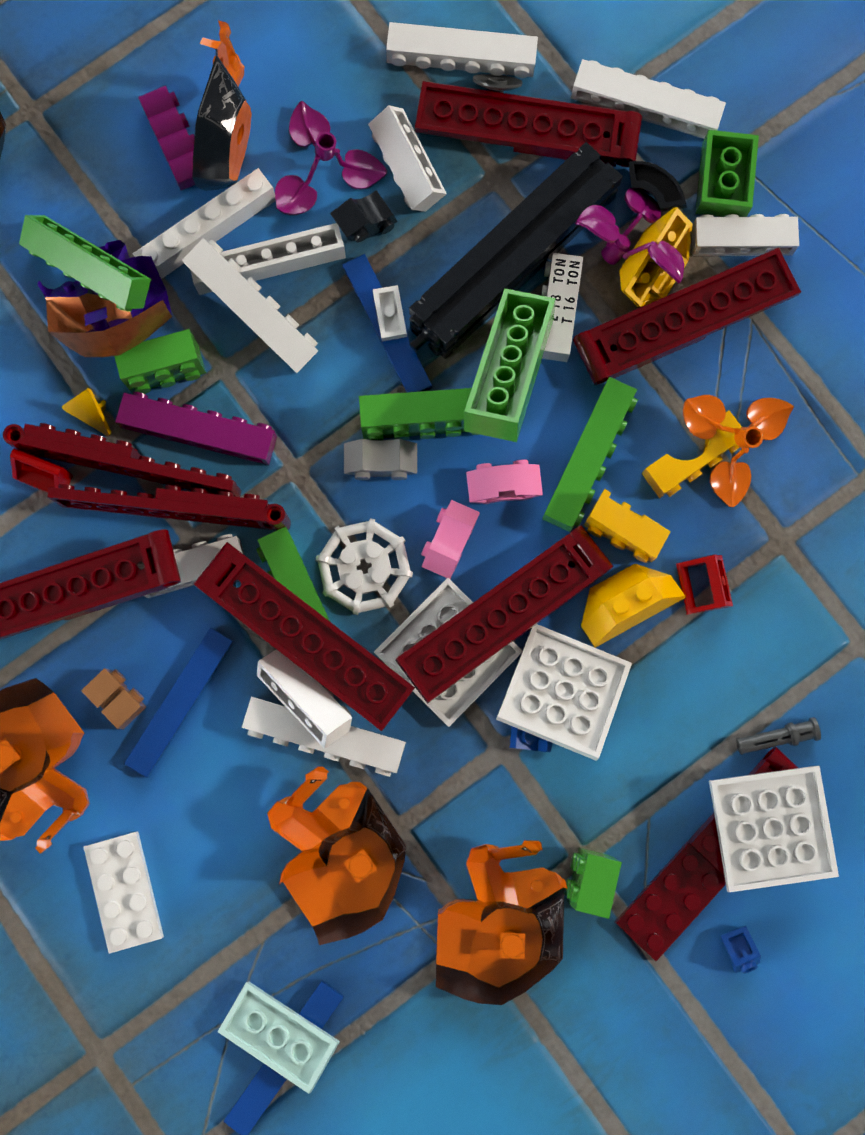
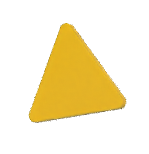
(86, 408)

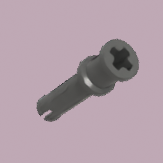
(789, 734)

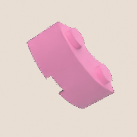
(504, 482)
(450, 539)

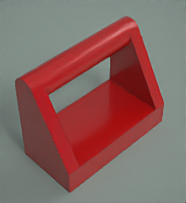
(37, 471)
(717, 579)

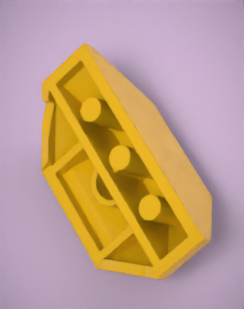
(640, 276)
(627, 601)

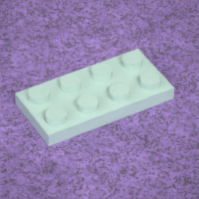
(278, 1037)

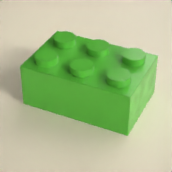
(727, 174)
(161, 362)
(592, 882)

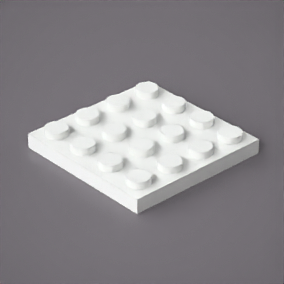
(430, 615)
(564, 692)
(773, 828)

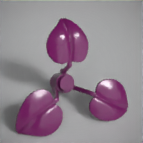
(311, 127)
(602, 224)

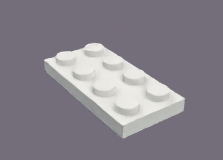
(123, 892)

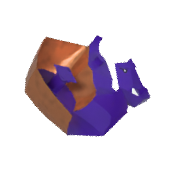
(96, 325)

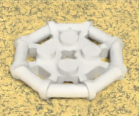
(351, 558)

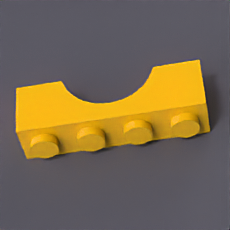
(668, 472)

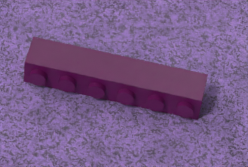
(196, 428)

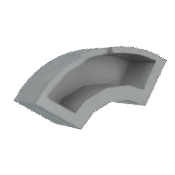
(380, 459)

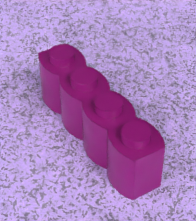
(171, 133)

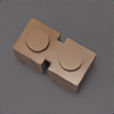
(114, 697)

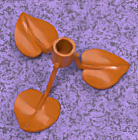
(768, 421)

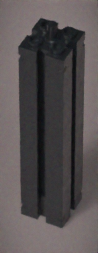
(511, 252)

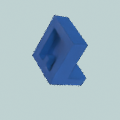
(523, 740)
(741, 950)

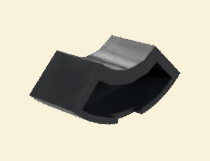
(658, 183)
(364, 217)

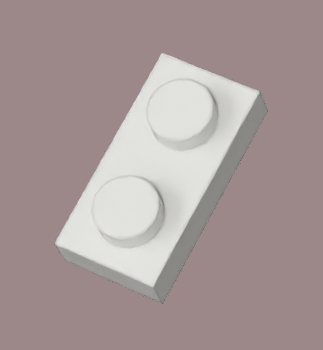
(389, 313)

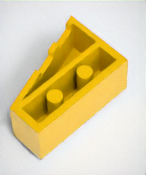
(626, 528)

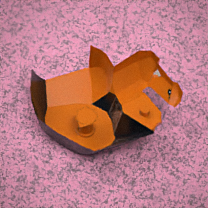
(222, 119)
(34, 740)
(346, 858)
(506, 937)

